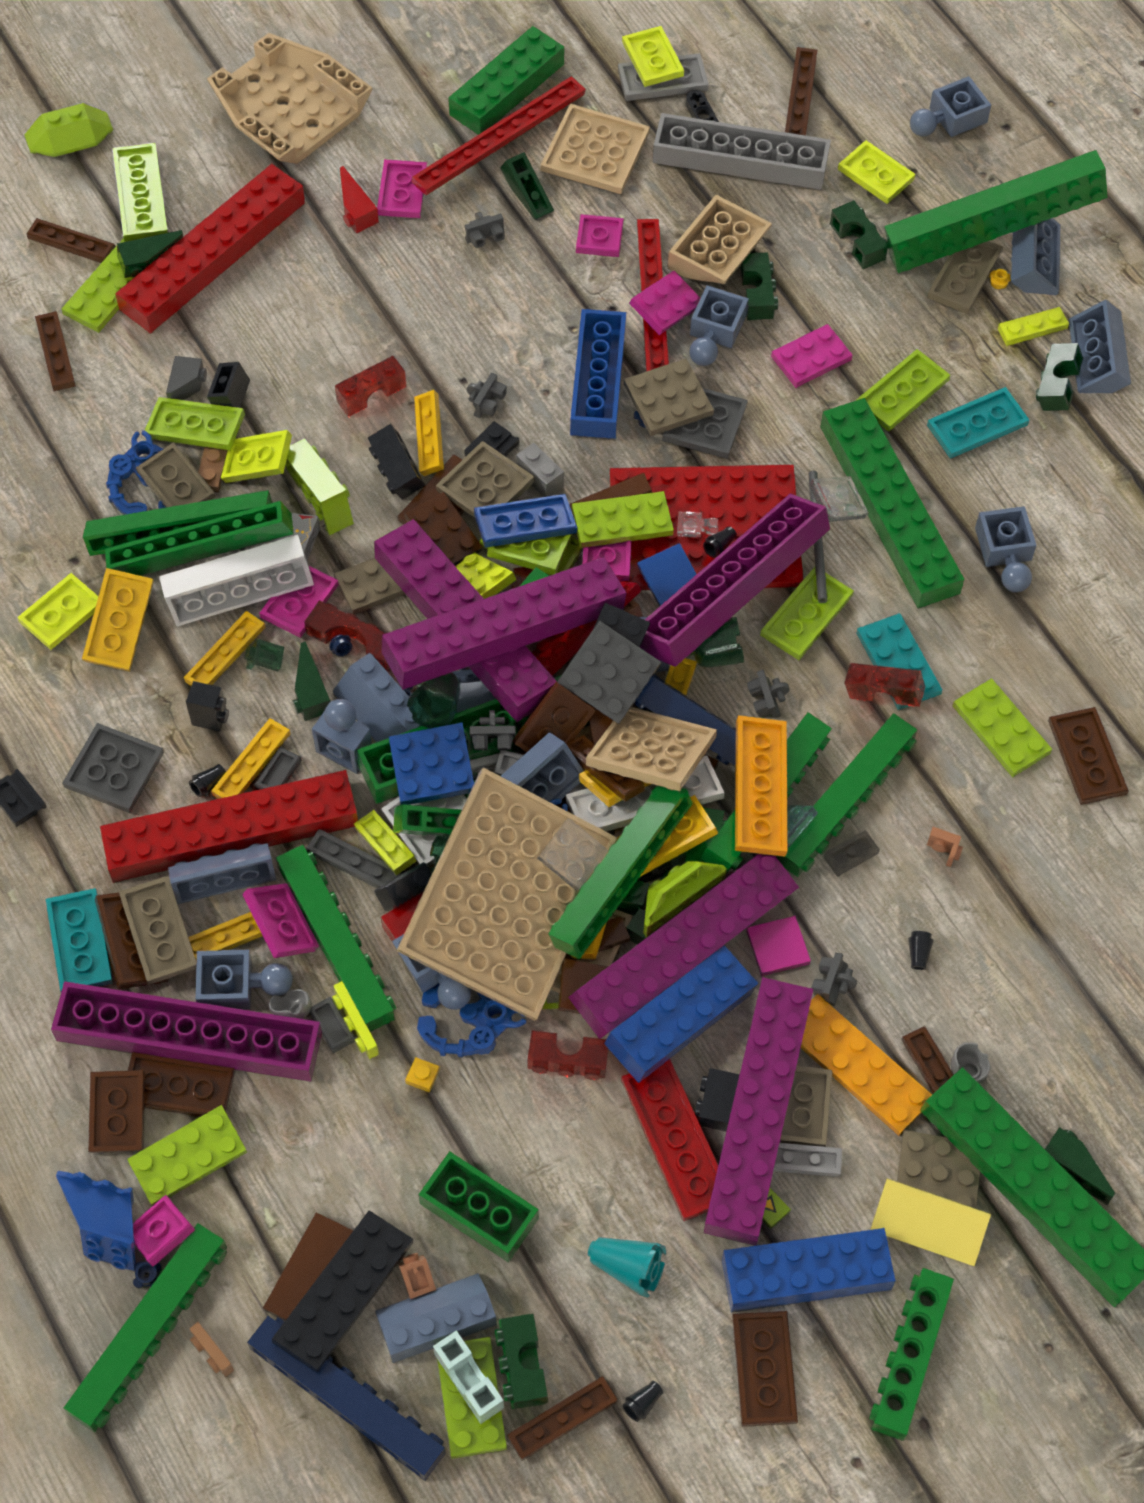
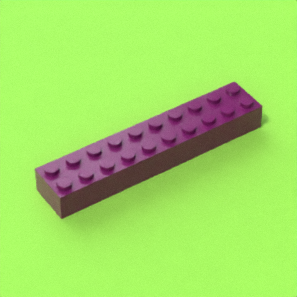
(734, 578)
(439, 587)
(501, 623)
(682, 943)
(187, 1031)
(758, 1112)

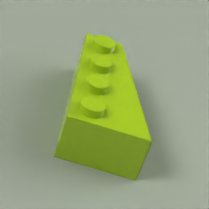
(319, 486)

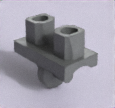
(484, 227)
(482, 394)
(763, 686)
(481, 733)
(838, 978)

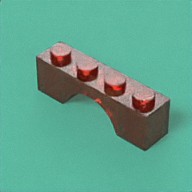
(327, 622)

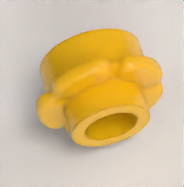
(999, 278)

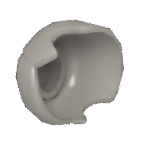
(293, 1004)
(972, 1060)

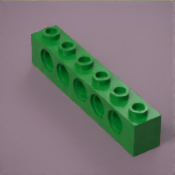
(938, 1289)

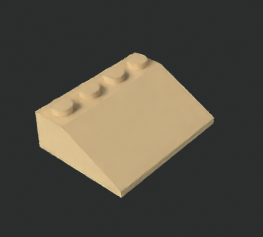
(717, 242)

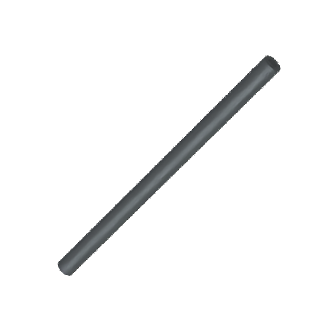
(819, 554)

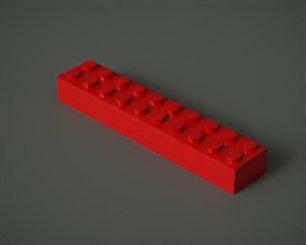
(210, 248)
(233, 822)

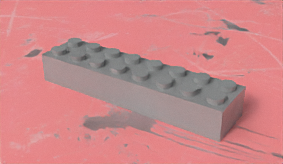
(741, 151)

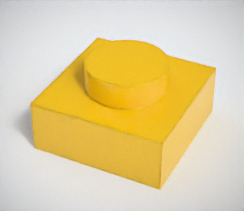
(422, 1074)

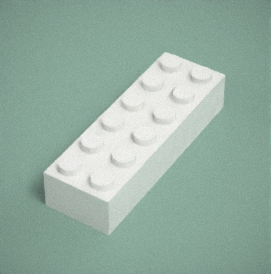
(236, 580)

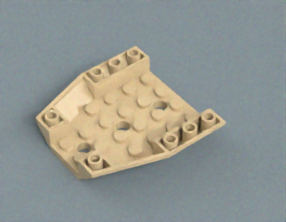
(309, 80)

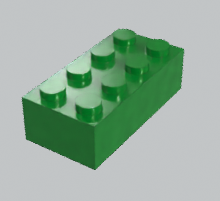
(478, 1206)

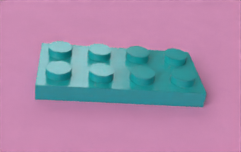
(978, 422)
(893, 645)
(78, 939)

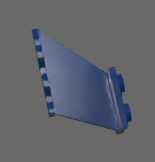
(102, 1217)

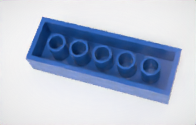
(598, 374)
(681, 1013)
(808, 1270)

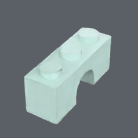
(467, 1377)

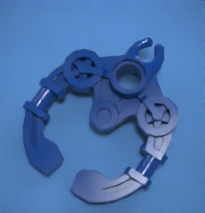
(123, 466)
(481, 1039)

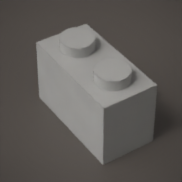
(547, 474)

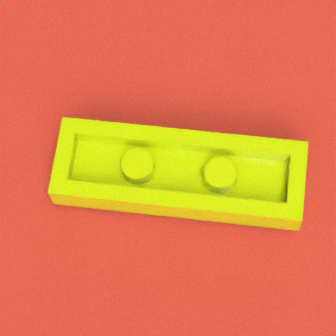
(1033, 326)
(385, 842)
(354, 1021)

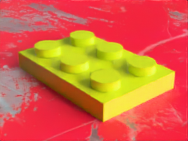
(653, 56)
(876, 172)
(257, 456)
(485, 575)
(60, 611)

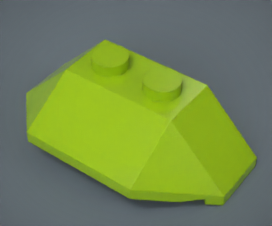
(68, 130)
(678, 891)

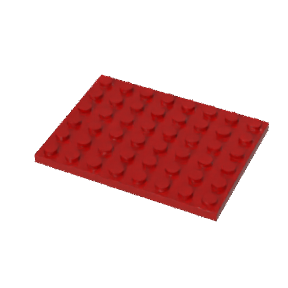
(729, 493)

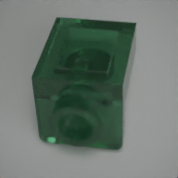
(264, 655)

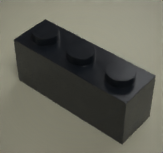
(395, 462)

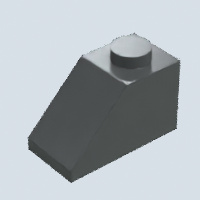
(185, 377)

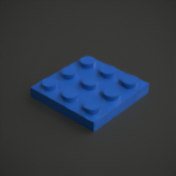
(431, 764)

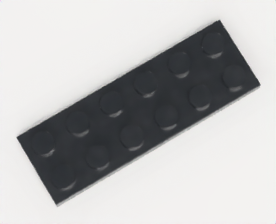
(342, 1291)

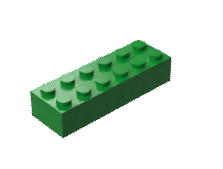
(506, 80)

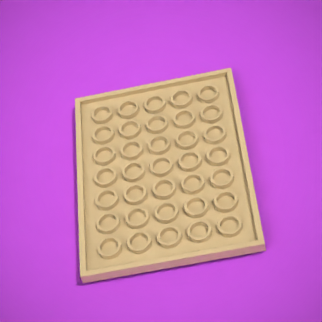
(494, 900)

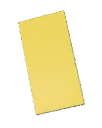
(931, 1222)

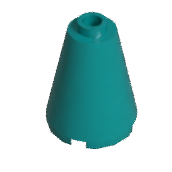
(630, 1262)

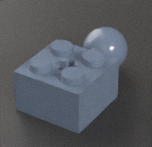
(955, 106)
(716, 322)
(1008, 540)
(339, 735)
(237, 969)
(450, 992)

